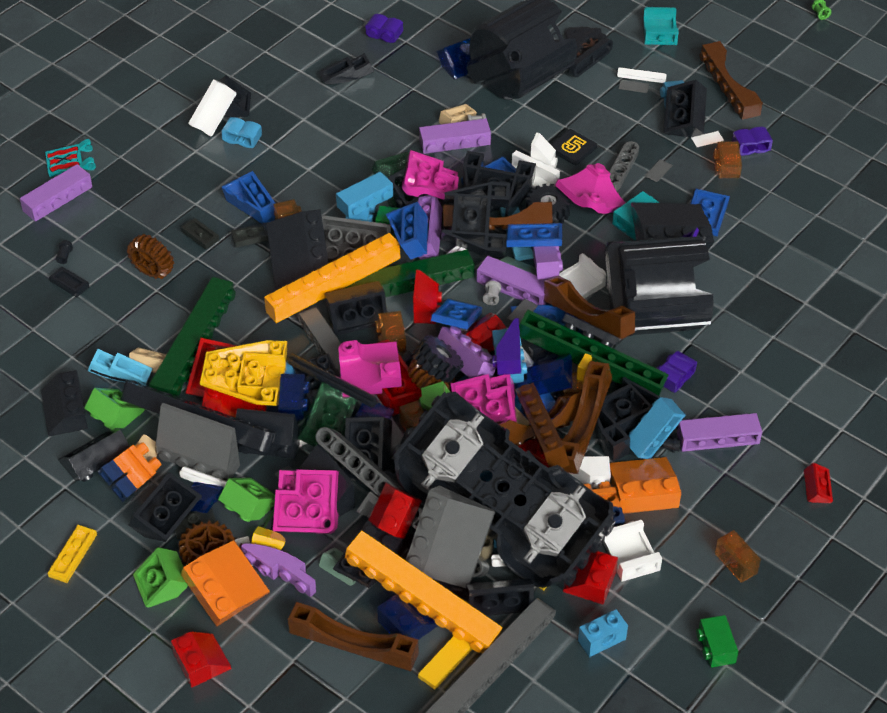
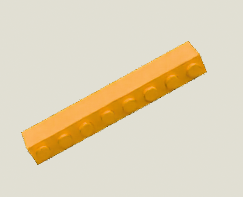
(332, 277)
(422, 592)

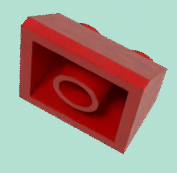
(425, 298)
(481, 331)
(394, 511)
(595, 579)
(199, 657)

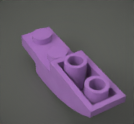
(277, 563)

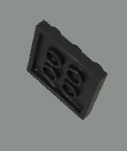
(590, 331)

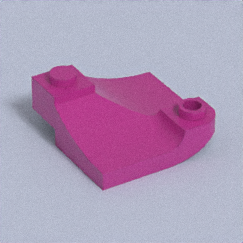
(428, 176)
(592, 189)
(370, 365)
(489, 395)
(306, 501)

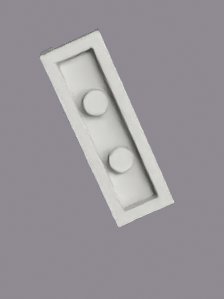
(212, 107)
(544, 173)

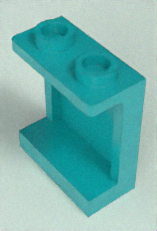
(660, 26)
(623, 215)

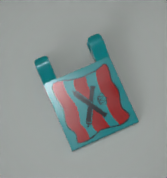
(67, 157)

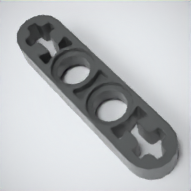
(624, 166)

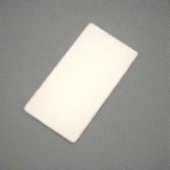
(707, 139)

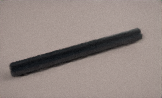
(332, 380)

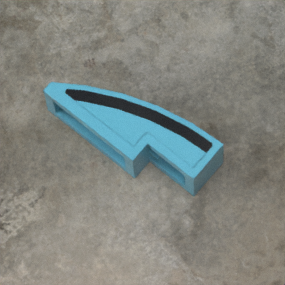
(119, 367)

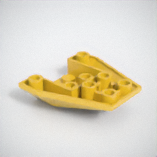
(247, 371)

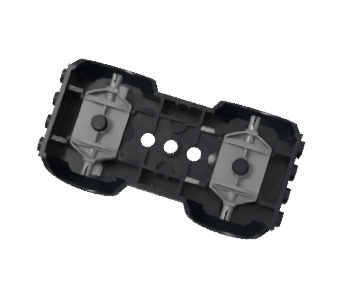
(537, 540)

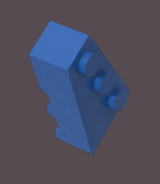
(250, 197)
(410, 228)

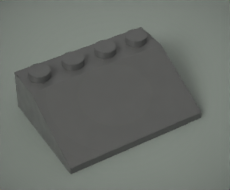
(347, 235)
(197, 443)
(449, 537)

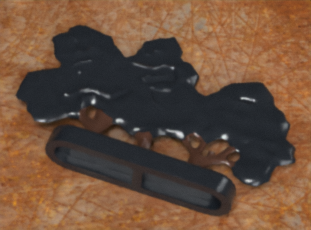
(593, 54)

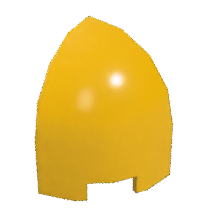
(268, 538)

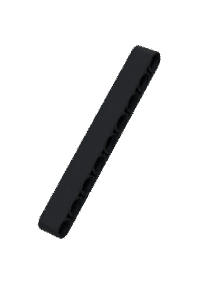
(152, 399)

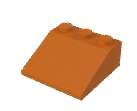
(645, 485)
(224, 582)

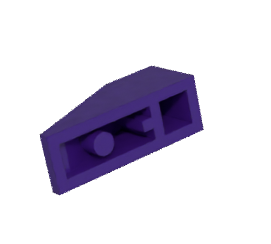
(508, 351)

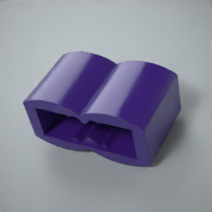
(385, 28)
(753, 140)
(679, 369)

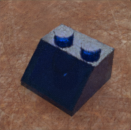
(455, 58)
(551, 374)
(292, 395)
(404, 618)

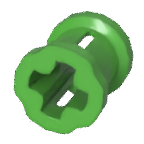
(821, 9)

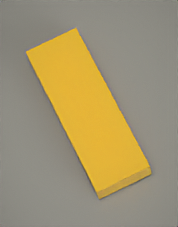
(72, 553)
(444, 662)

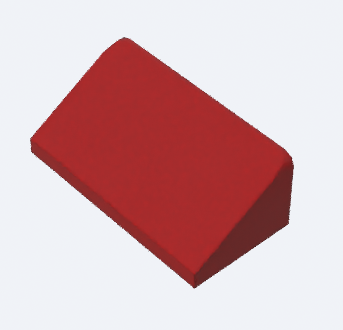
(818, 484)

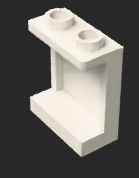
(585, 276)
(633, 551)

